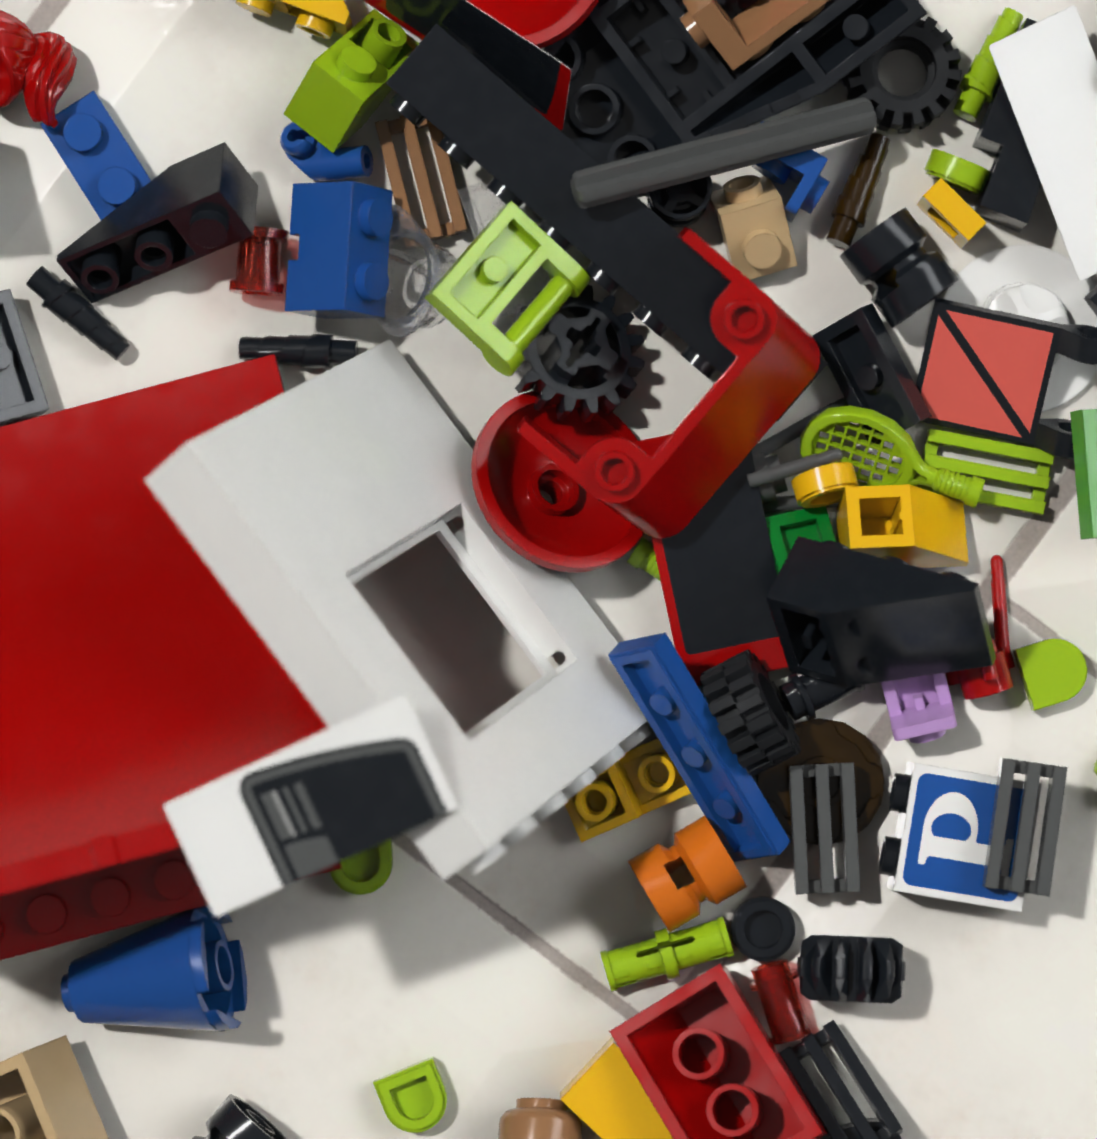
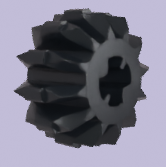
(851, 969)

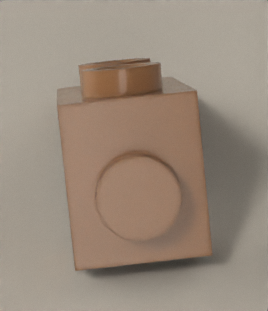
(751, 31)

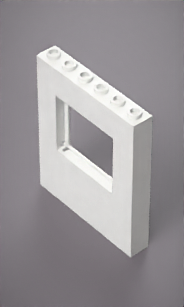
(332, 488)

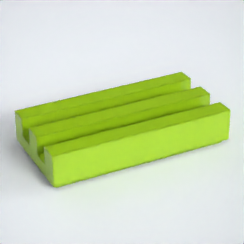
(1038, 481)

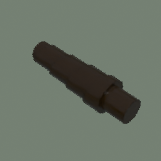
(858, 193)

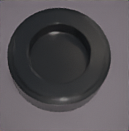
(762, 928)

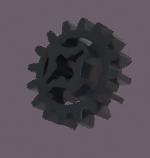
(601, 368)

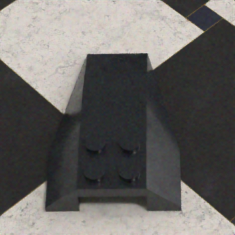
(650, 86)

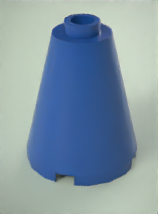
(162, 977)

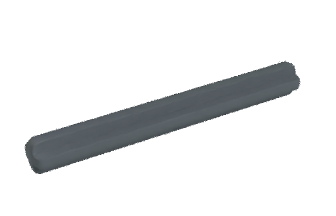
(723, 152)

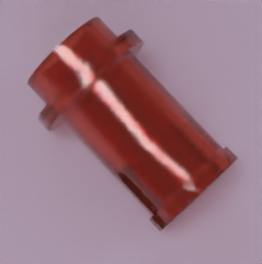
(780, 1001)

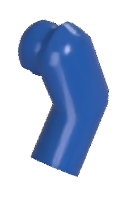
(320, 162)

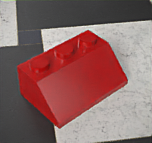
(714, 1066)

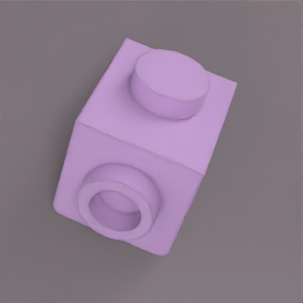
(919, 707)

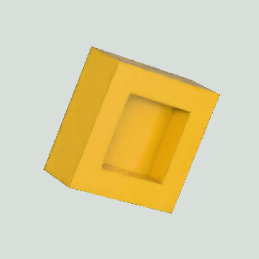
(951, 213)

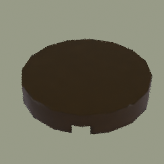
(824, 743)

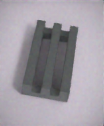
(1050, 827)
(827, 882)

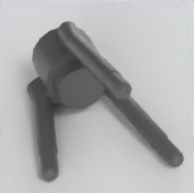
(771, 474)

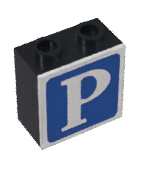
(946, 835)

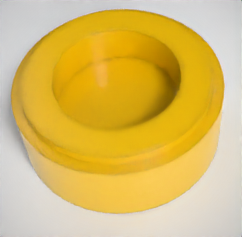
(823, 484)

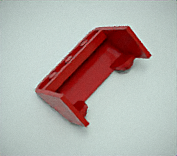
(673, 485)

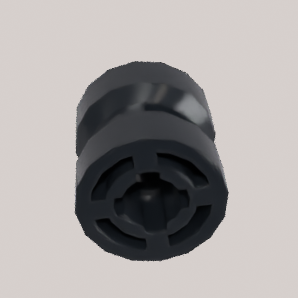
(694, 192)

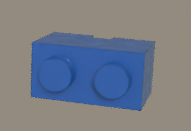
(340, 251)

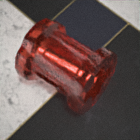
(260, 263)

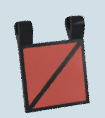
(992, 372)

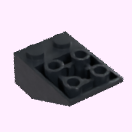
(874, 617)

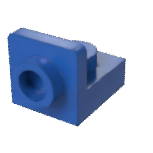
(803, 169)

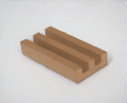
(403, 125)

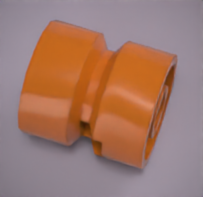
(708, 864)

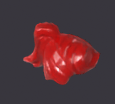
(36, 65)

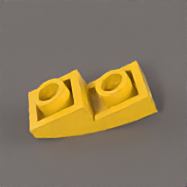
(626, 791)

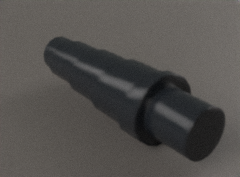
(71, 307)
(301, 350)

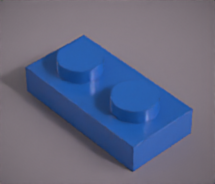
(97, 154)

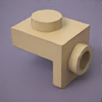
(754, 226)

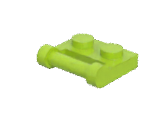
(491, 276)

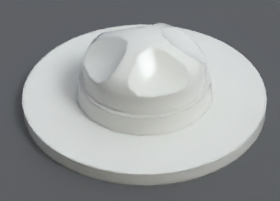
(1037, 286)

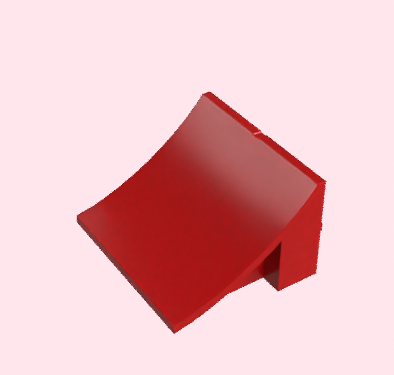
(119, 663)

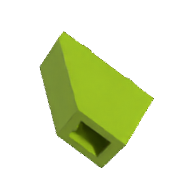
(349, 80)

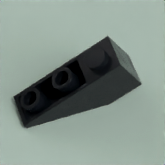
(166, 224)

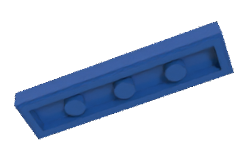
(697, 748)

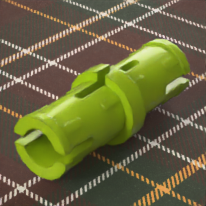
(667, 953)

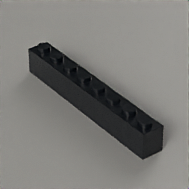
(534, 167)

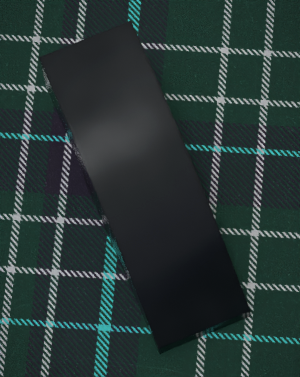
(1013, 177)

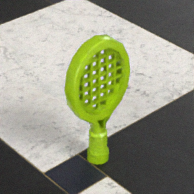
(912, 468)

